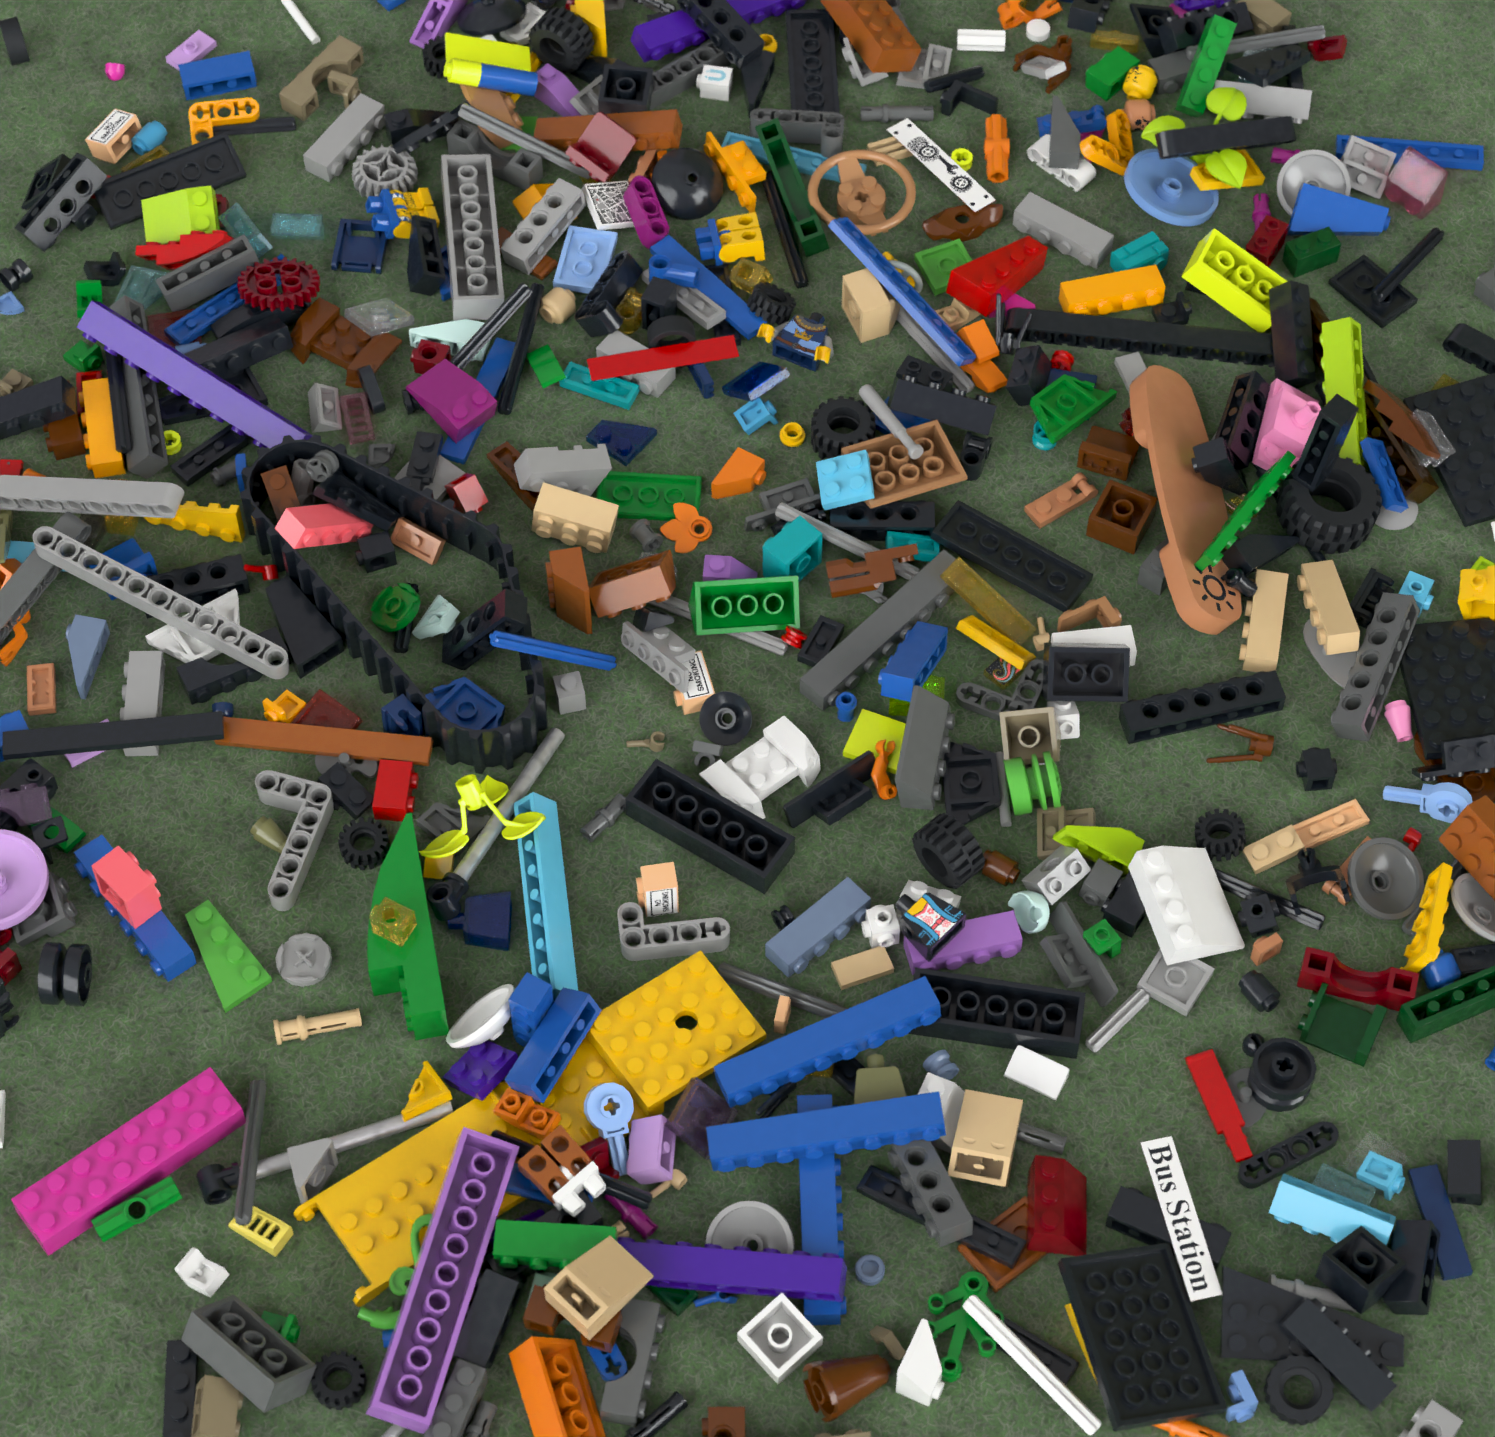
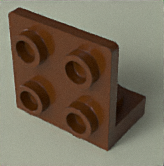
(1108, 453)

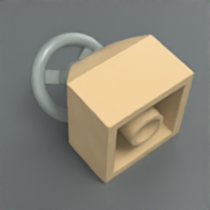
(870, 304)

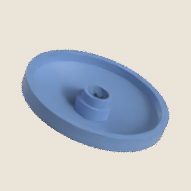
(1167, 189)

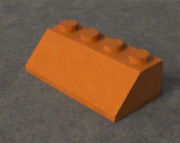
(555, 1388)

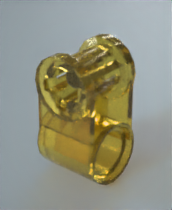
(630, 312)

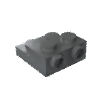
(52, 915)

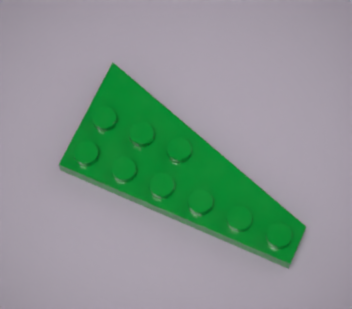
(1241, 516)

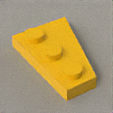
(1206, 181)

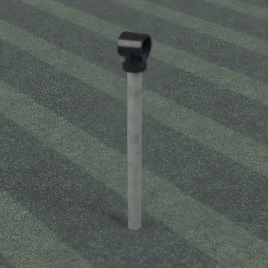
(445, 895)
(219, 1182)

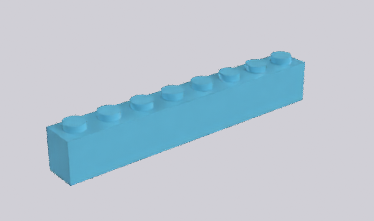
(546, 897)

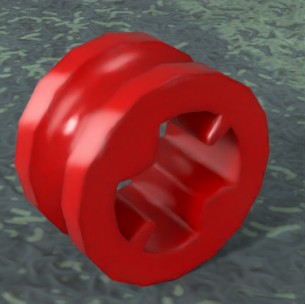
(1062, 360)
(794, 637)

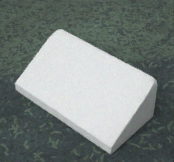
(1037, 1072)

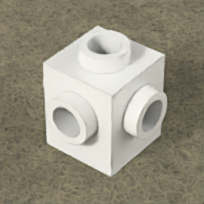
(881, 926)

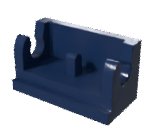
(402, 717)

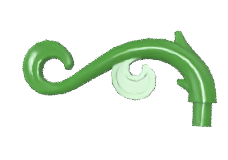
(387, 1319)

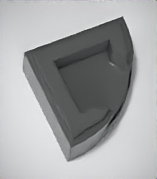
(380, 454)

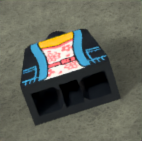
(929, 923)

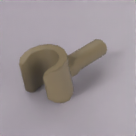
(654, 746)

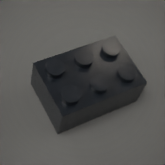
(1086, 672)

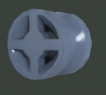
(940, 1065)

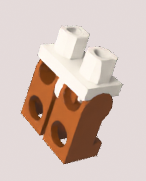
(562, 1171)

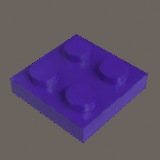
(481, 1069)

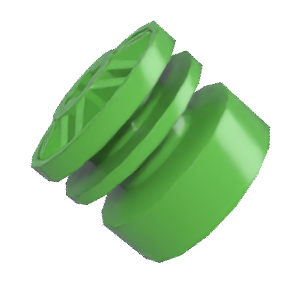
(1032, 783)

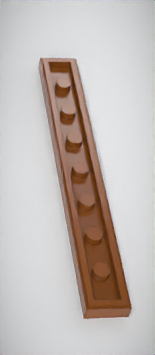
(325, 741)

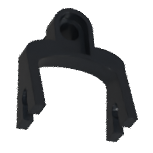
(1311, 873)

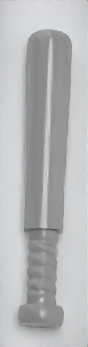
(884, 413)

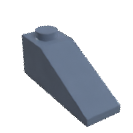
(86, 643)

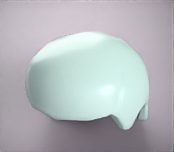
(1030, 910)

